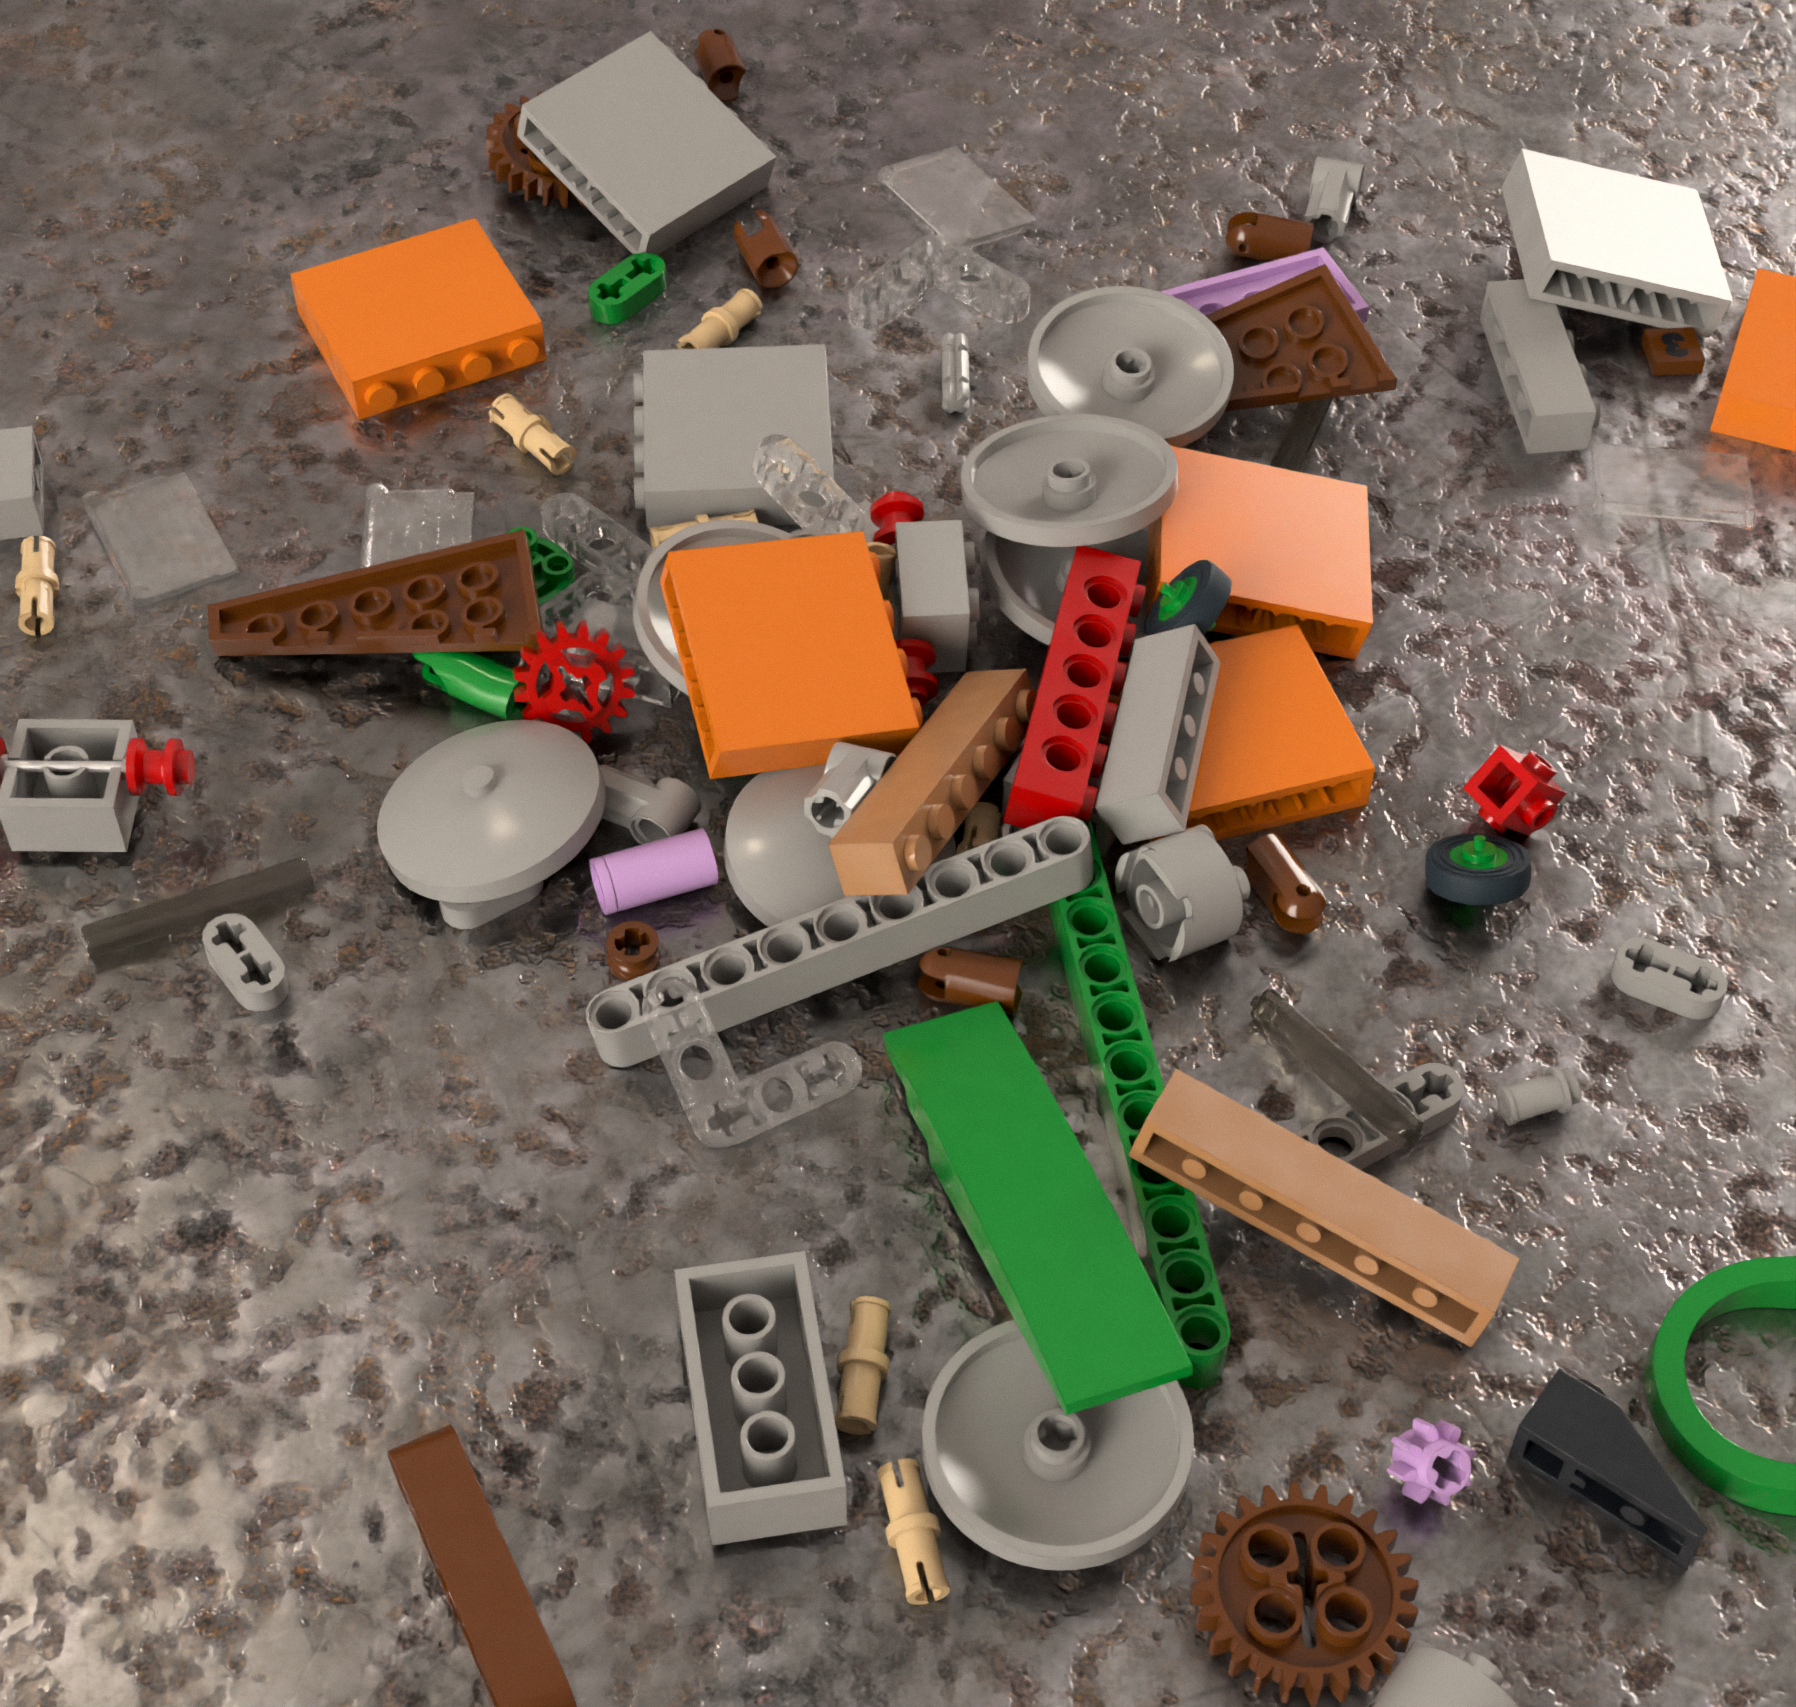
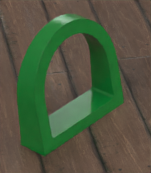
(1690, 1437)

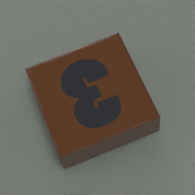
(1673, 351)

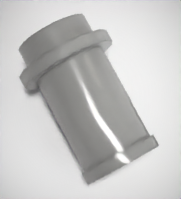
(1539, 1095)

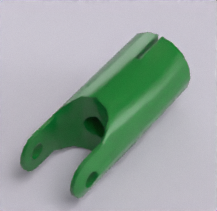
(474, 681)

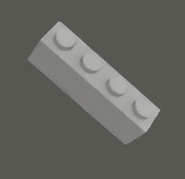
(1538, 369)
(1158, 735)

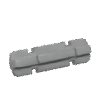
(955, 372)

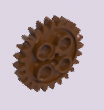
(518, 164)
(1365, 1591)

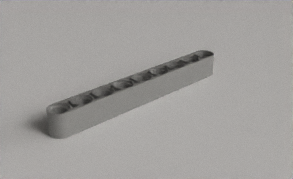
(852, 937)

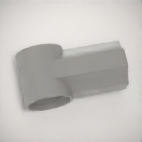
(1332, 193)
(847, 780)
(648, 808)

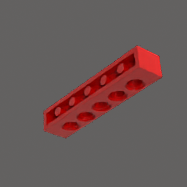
(1075, 689)

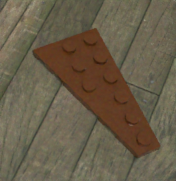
(1299, 345)
(435, 601)

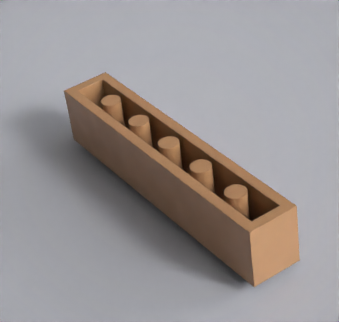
(933, 784)
(1325, 1208)

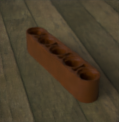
(478, 1573)

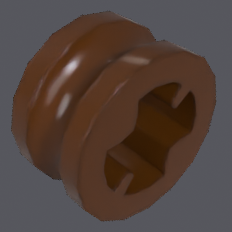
(632, 934)

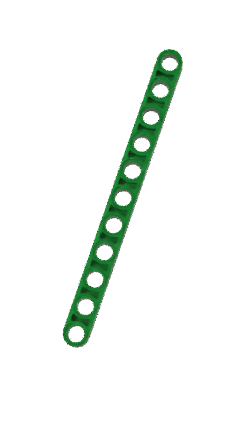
(1108, 1001)

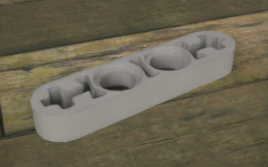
(1369, 1143)

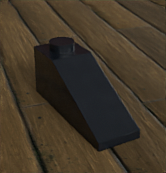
(1600, 1459)

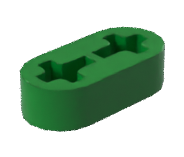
(627, 288)

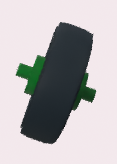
(1190, 598)
(1478, 869)

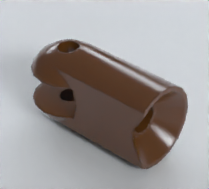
(719, 64)
(1267, 236)
(767, 252)
(1284, 885)
(970, 978)

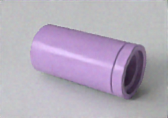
(653, 871)

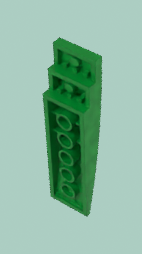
(1035, 1209)

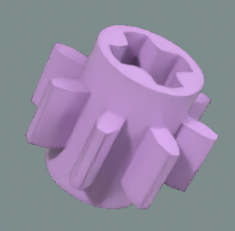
(1431, 1461)

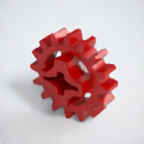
(590, 667)

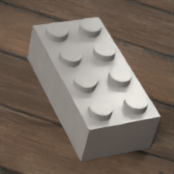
(760, 1398)

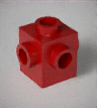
(1515, 791)

